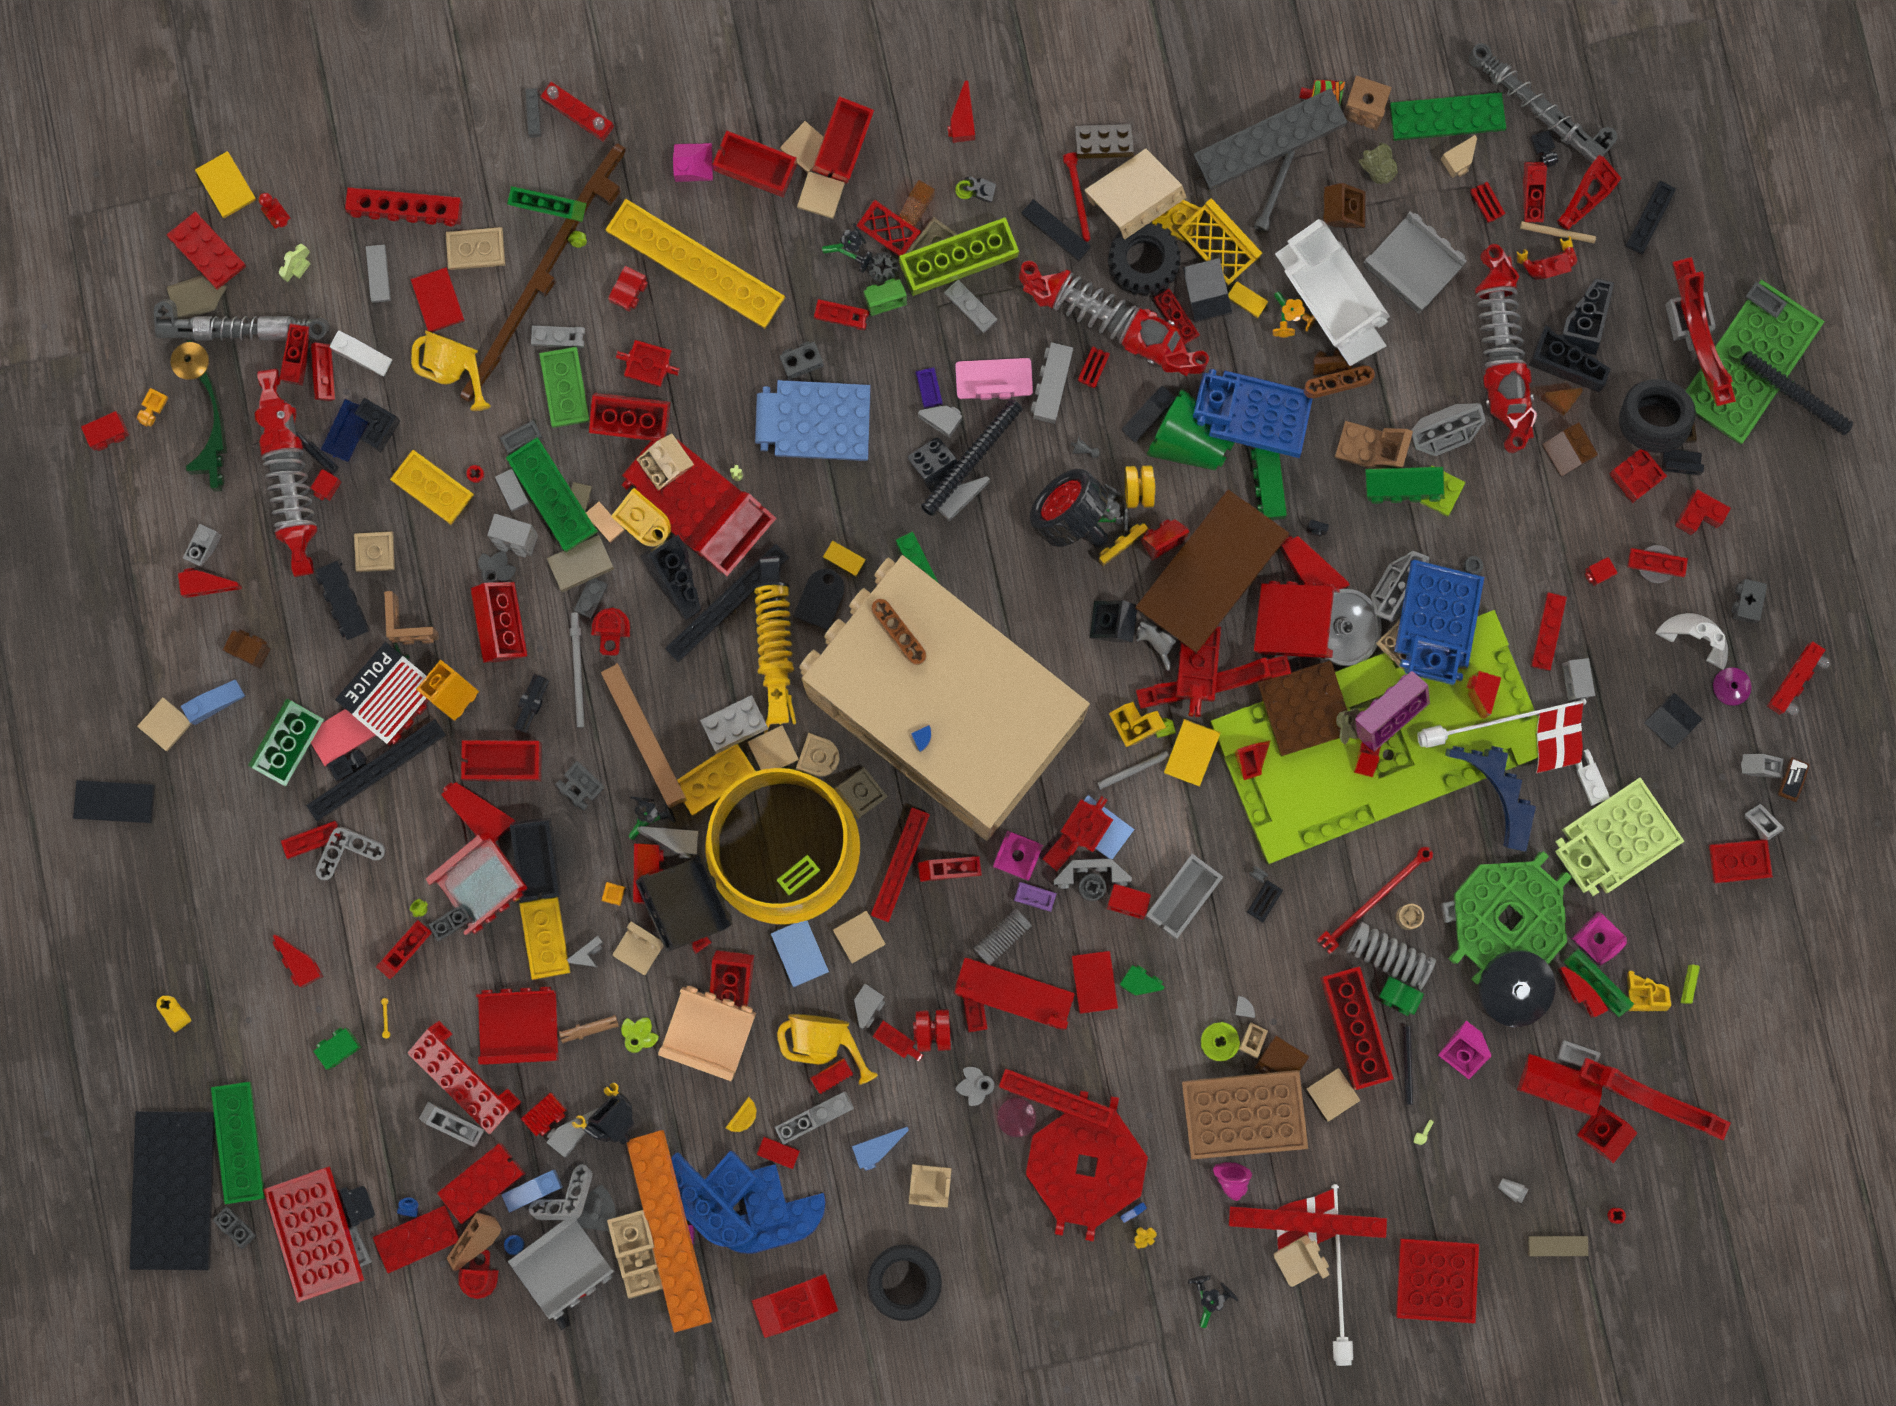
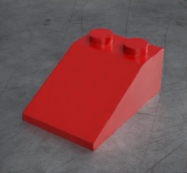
(1164, 538)
(732, 976)

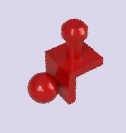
(273, 210)

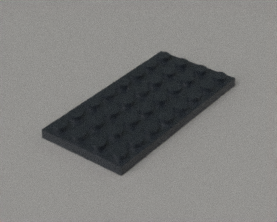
(172, 1191)

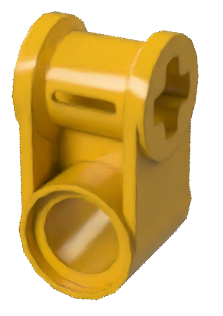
(174, 1016)

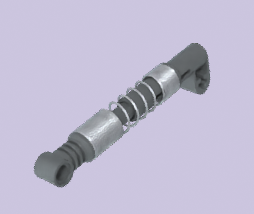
(204, 327)

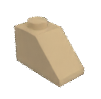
(1460, 157)

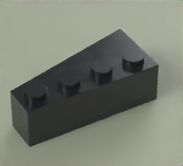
(1567, 361)
(342, 600)

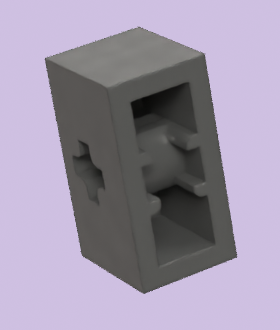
(1756, 594)

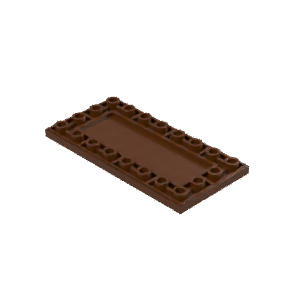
(1212, 571)

